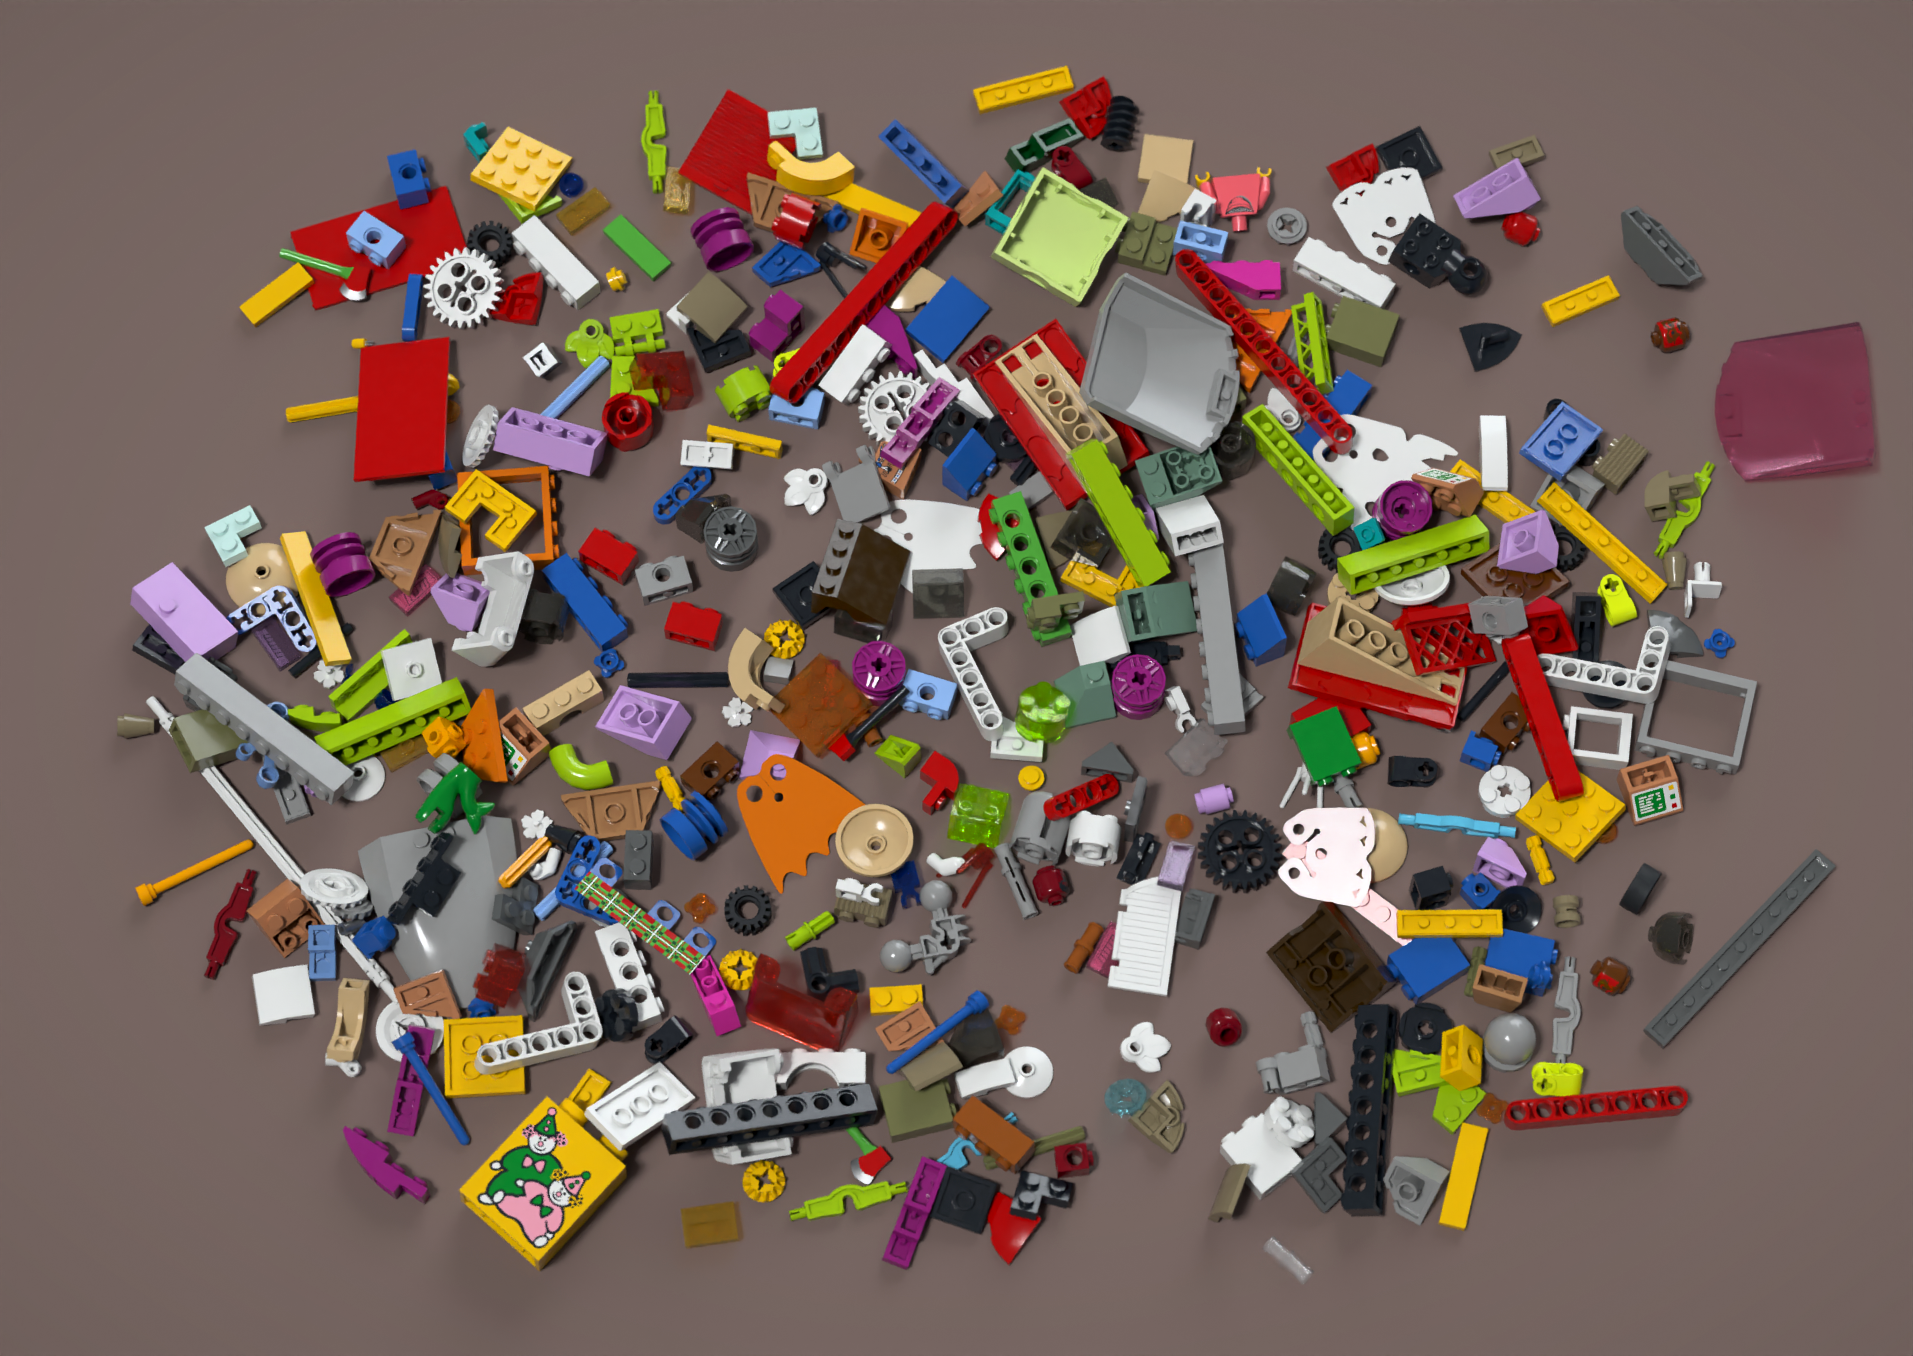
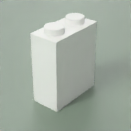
(1189, 525)
(1258, 1147)

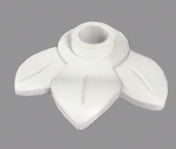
(1282, 409)
(803, 492)
(1148, 1047)

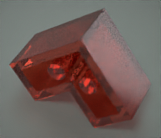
(666, 372)
(500, 975)

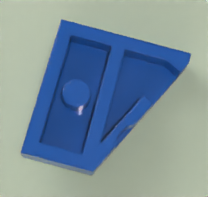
(784, 264)

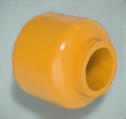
(1366, 748)

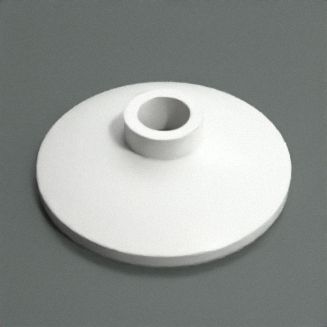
(369, 782)
(1037, 1080)

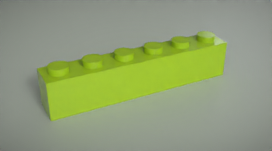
(1118, 512)
(1413, 554)
(395, 722)

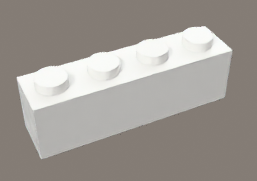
(555, 263)
(1342, 275)

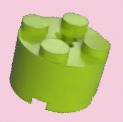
(744, 392)

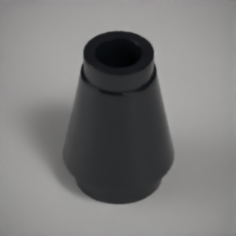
(563, 837)

